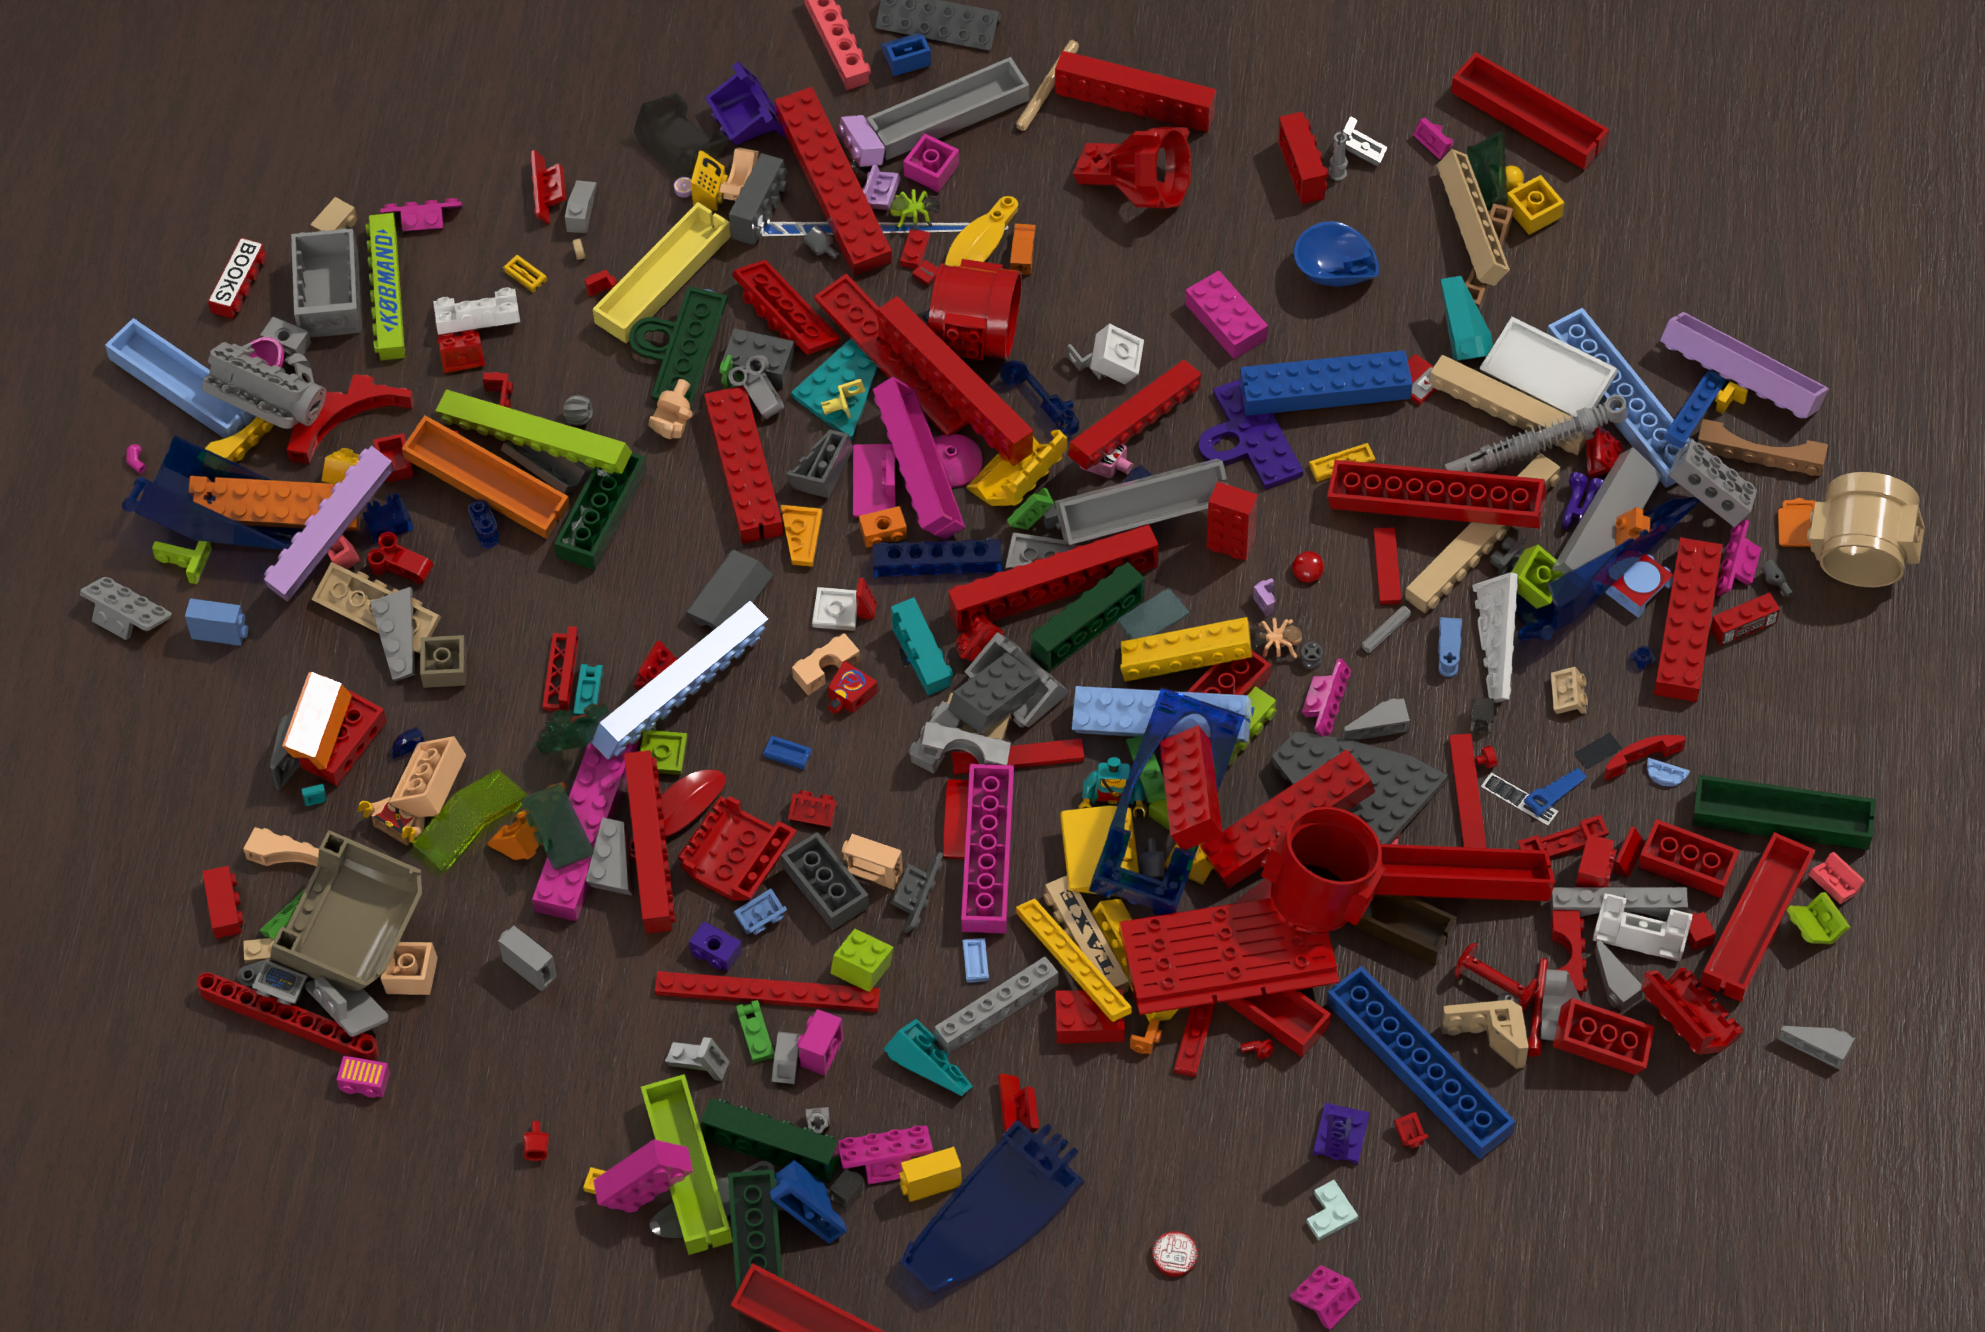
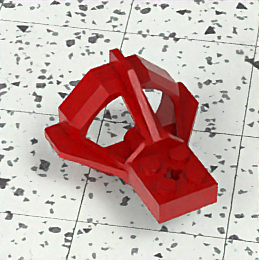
(1134, 163)

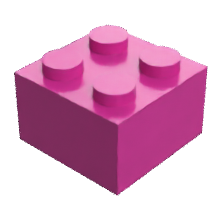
(931, 162)
(820, 1042)

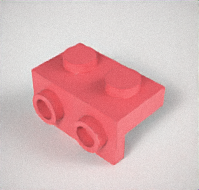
(1837, 878)

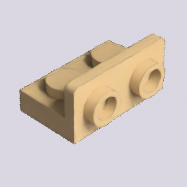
(1569, 690)

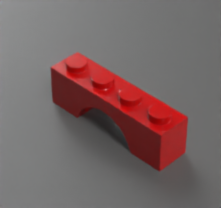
(1567, 930)

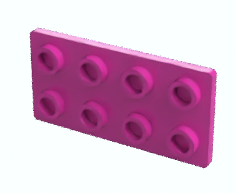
(873, 478)
(885, 1151)

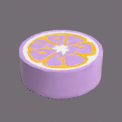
(683, 187)

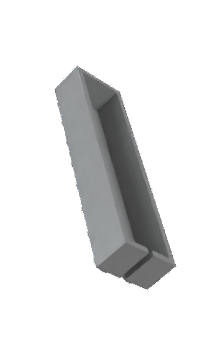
(950, 107)
(1138, 501)

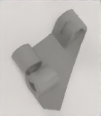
(1557, 991)

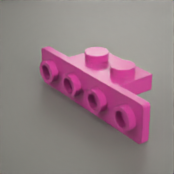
(422, 217)
(1739, 560)
(1325, 697)

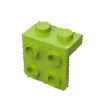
(1819, 920)

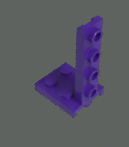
(1341, 1133)

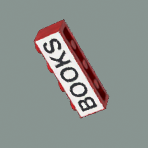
(237, 278)

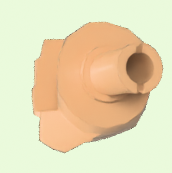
(672, 412)

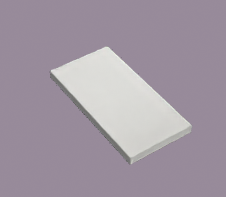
(1547, 368)

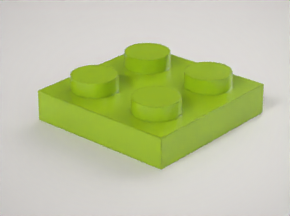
(667, 748)

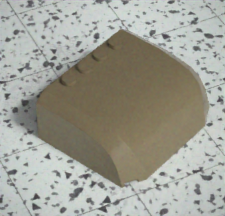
(349, 915)

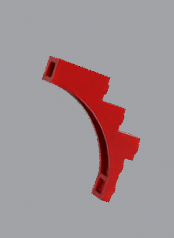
(338, 407)

